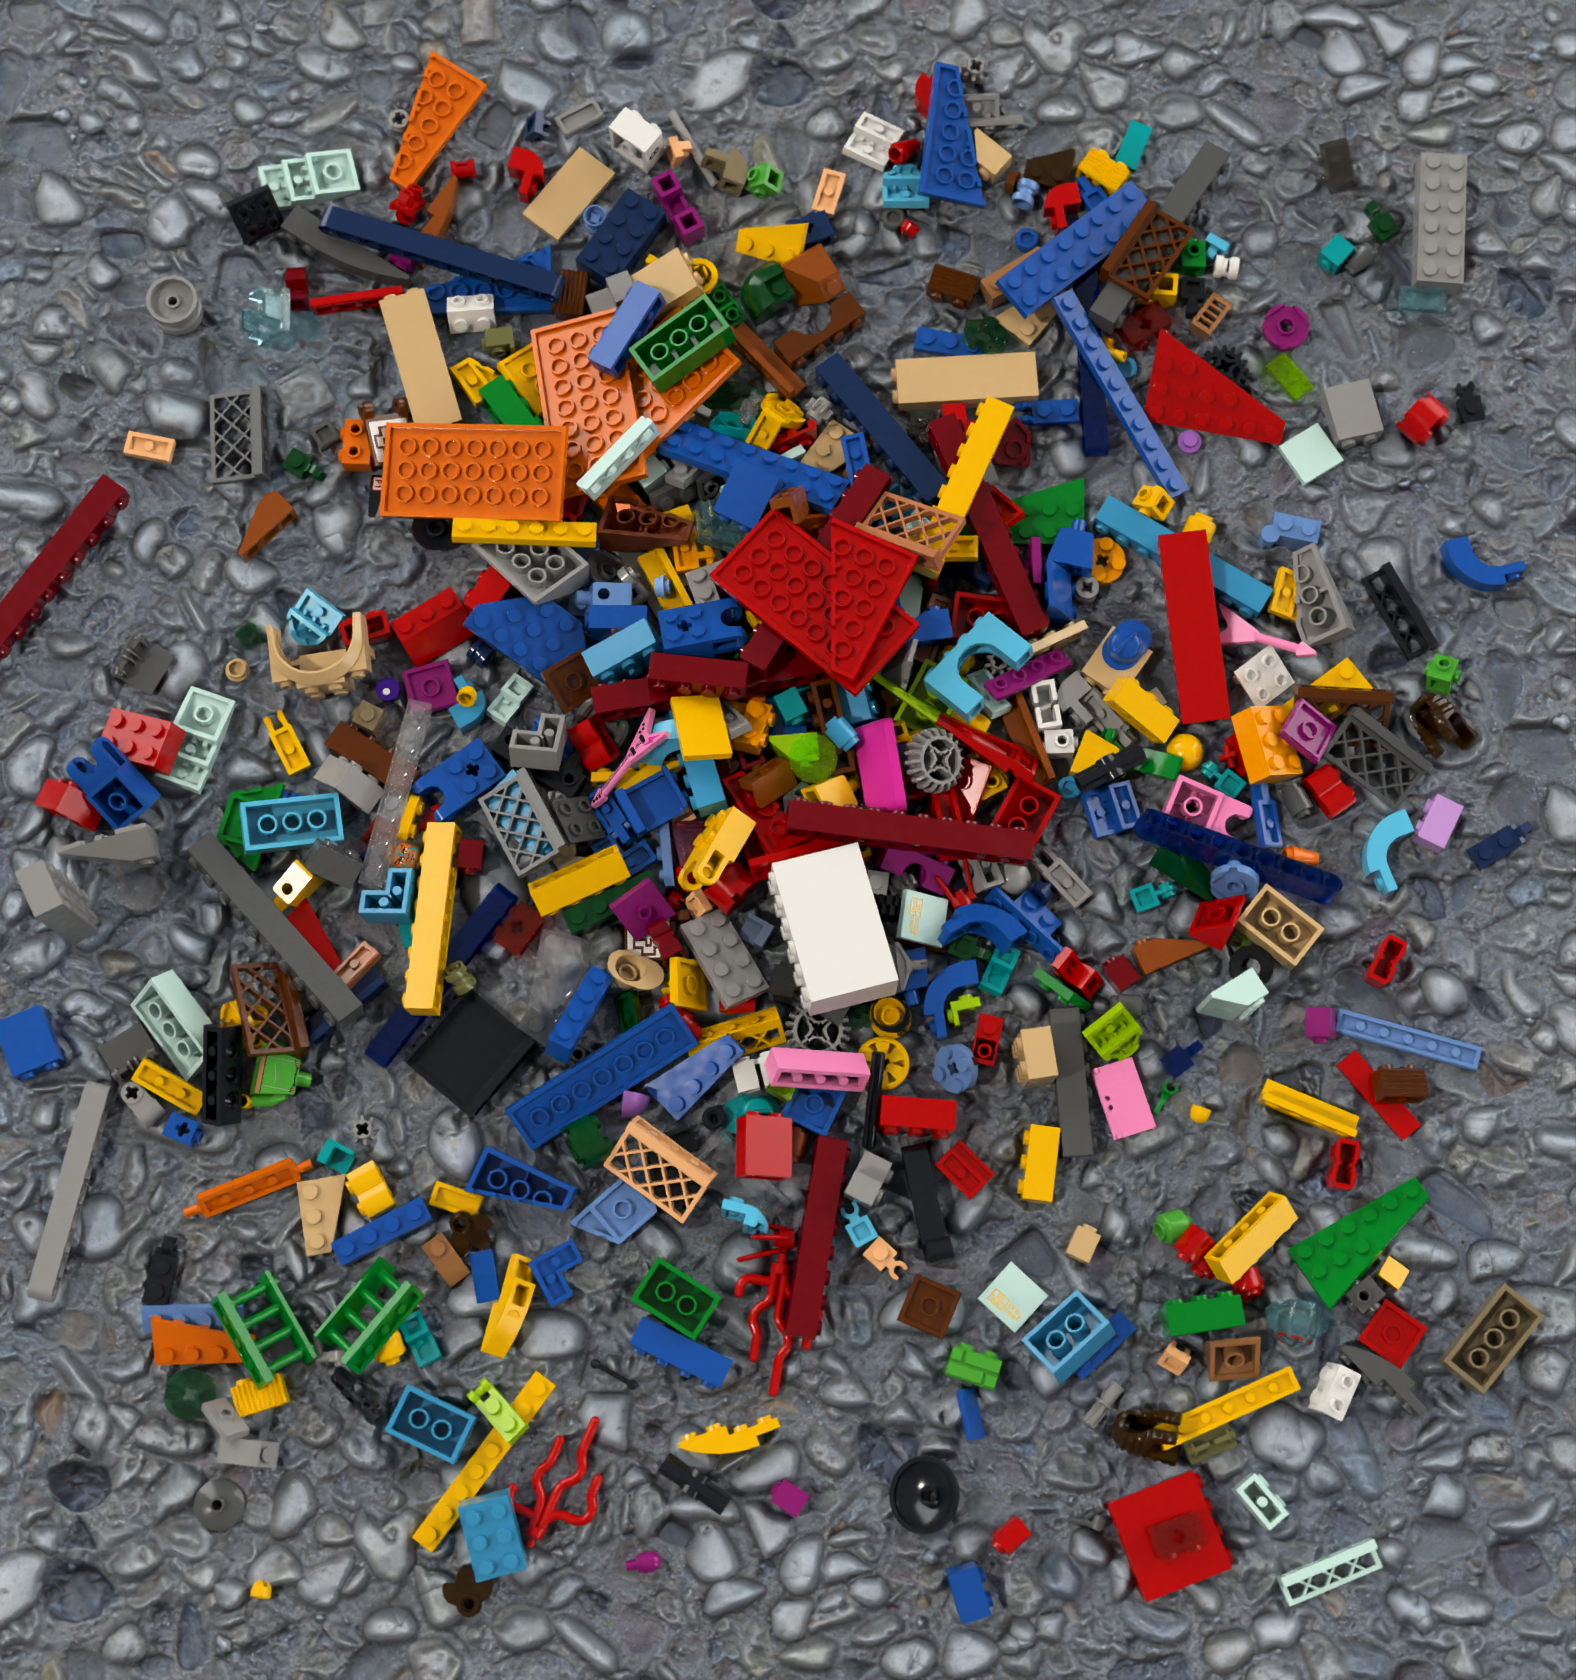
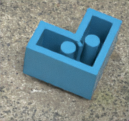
(394, 903)

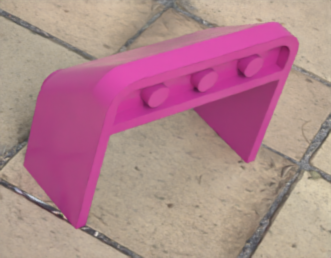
(880, 766)

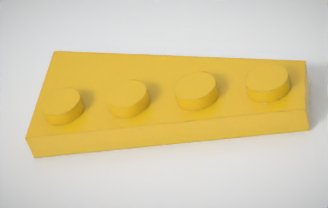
(1342, 675)

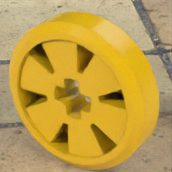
(896, 1055)

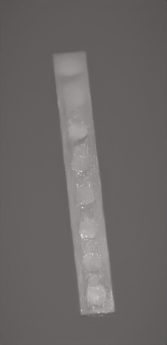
(395, 794)

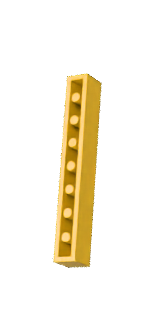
(970, 469)
(432, 919)

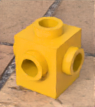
(1153, 502)

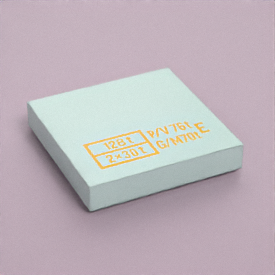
(921, 918)
(1012, 1297)

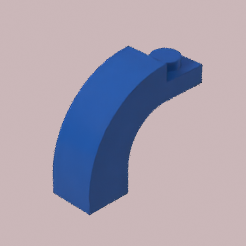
(1472, 572)
(986, 921)
(951, 979)

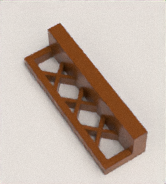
(767, 363)
(1023, 732)

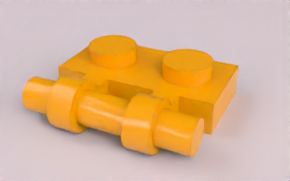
(688, 558)

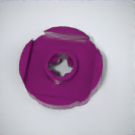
(1287, 315)

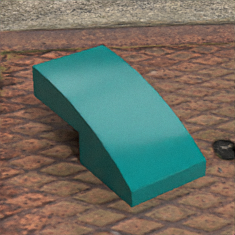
(1133, 144)
(998, 971)
(420, 1340)

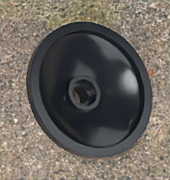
(911, 1495)

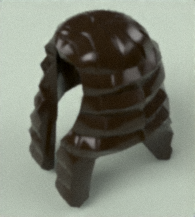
(1437, 719)
(1135, 1434)

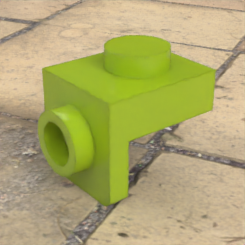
(964, 1004)

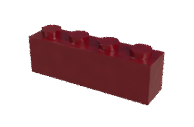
(698, 676)

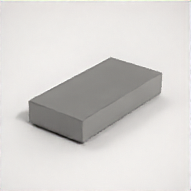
(579, 118)

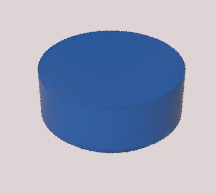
(1026, 240)

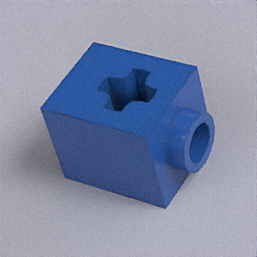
(174, 1126)

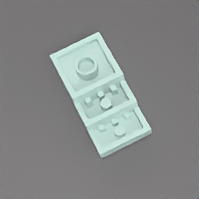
(311, 179)
(205, 720)

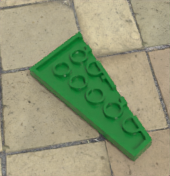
(1046, 513)
(1348, 1247)

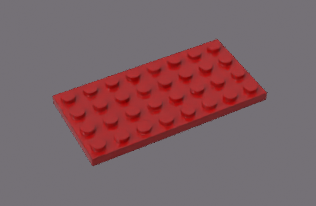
(787, 585)

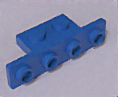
(1034, 917)

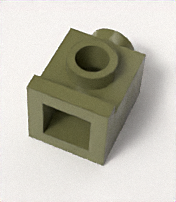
(499, 341)

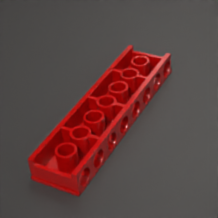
(1193, 627)

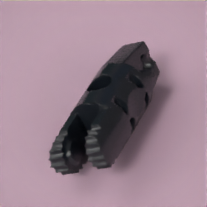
(357, 1393)

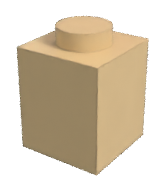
(1082, 1243)

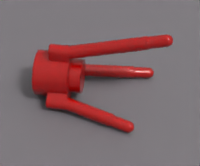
(959, 897)
(781, 1237)

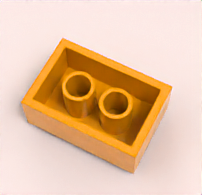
(1263, 751)

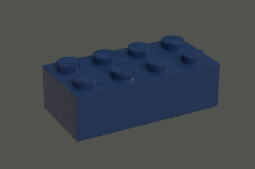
(622, 237)

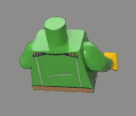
(275, 1078)

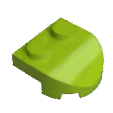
(1114, 1034)

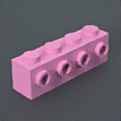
(817, 1069)

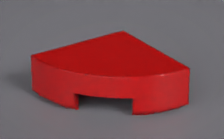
(428, 817)

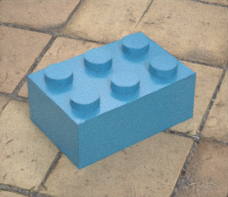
(624, 653)
(1068, 1336)
(431, 1424)
(492, 1535)

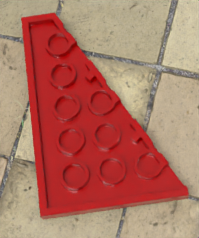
(1198, 397)
(864, 589)

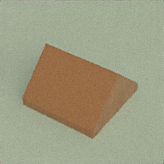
(1233, 1358)

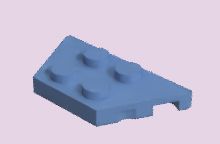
(617, 1211)

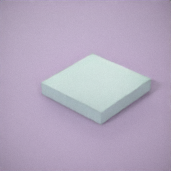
(1310, 454)

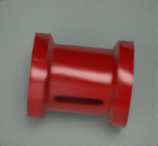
(463, 169)

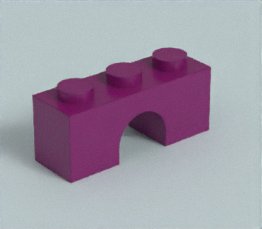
(682, 217)
(897, 860)

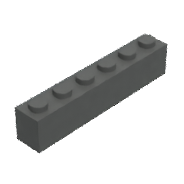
(1070, 1085)

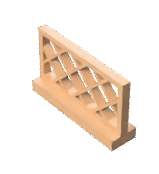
(673, 1154)

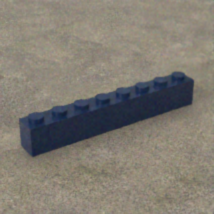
(880, 429)

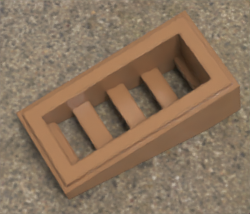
(1202, 330)

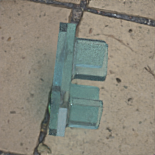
(271, 319)
(713, 531)

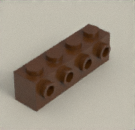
(827, 705)

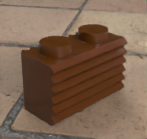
(952, 286)
(572, 298)
(1399, 1084)

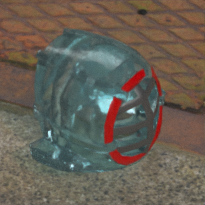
(1296, 1322)

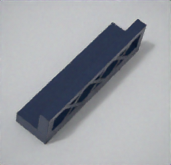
(365, 990)

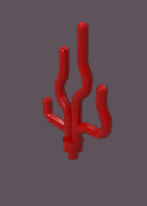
(777, 1285)
(542, 1516)

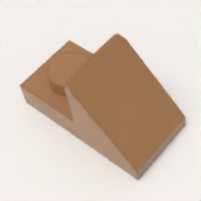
(446, 1259)

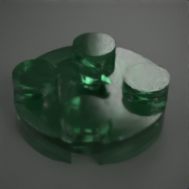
(985, 335)
(175, 1393)

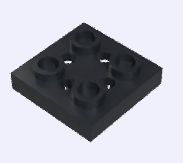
(255, 208)

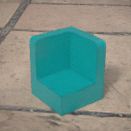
(337, 1156)

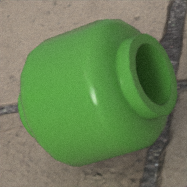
(1171, 1225)

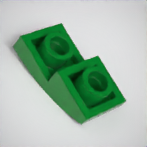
(727, 305)
(1160, 765)

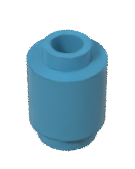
(841, 733)

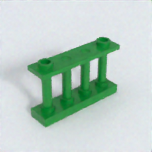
(382, 1327)
(249, 1349)

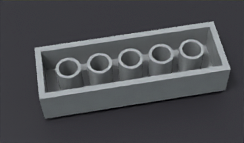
(1439, 222)
(57, 901)

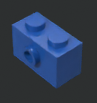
(968, 1591)

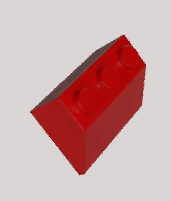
(432, 628)
(1028, 807)

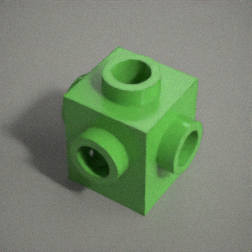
(764, 180)
(1442, 674)

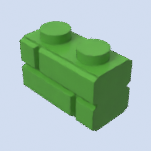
(973, 1367)

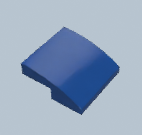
(1110, 809)

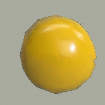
(1187, 748)

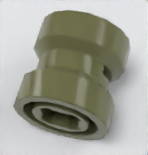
(459, 978)

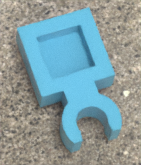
(860, 1228)

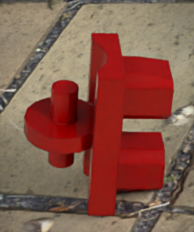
(408, 204)
(1233, 756)

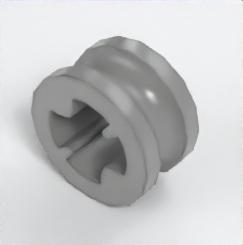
(397, 113)

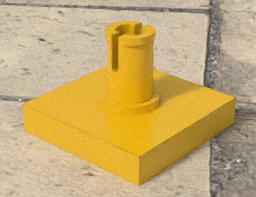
(686, 985)

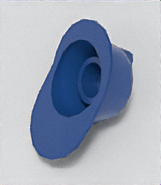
(1126, 644)

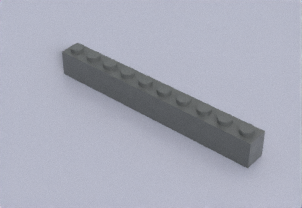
(1180, 204)
(275, 932)

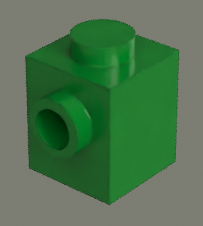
(1193, 258)

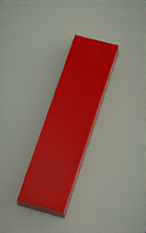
(352, 301)
(1395, 1115)

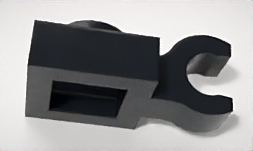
(1192, 292)

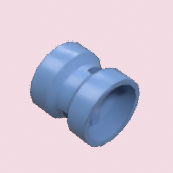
(1024, 195)
(591, 215)

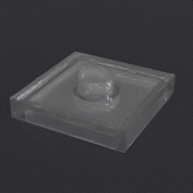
(303, 392)

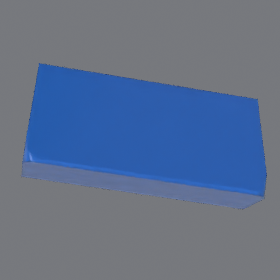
(485, 1276)
(970, 1414)

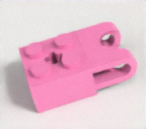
(1210, 805)

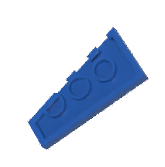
(691, 1079)

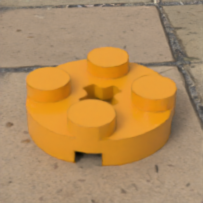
(1116, 562)

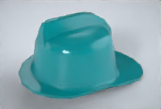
(740, 1105)

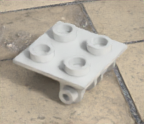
(1263, 676)

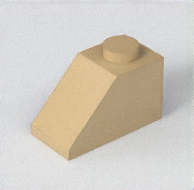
(991, 158)

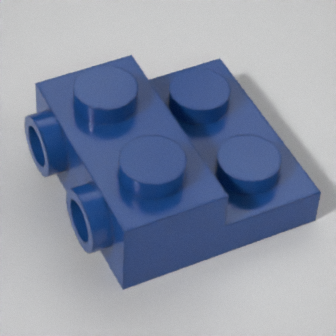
(814, 1108)

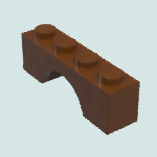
(798, 348)

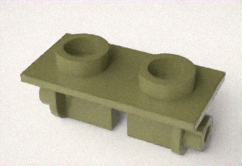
(1210, 1443)

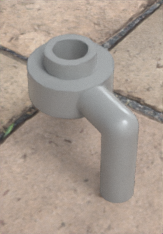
(631, 575)
(326, 1356)

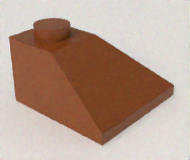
(813, 276)

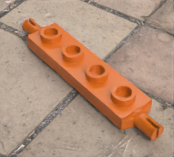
(248, 1187)

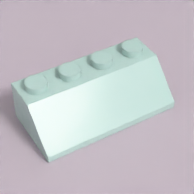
(1236, 998)
(173, 1021)

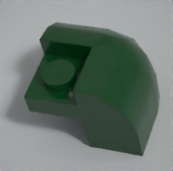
(764, 292)

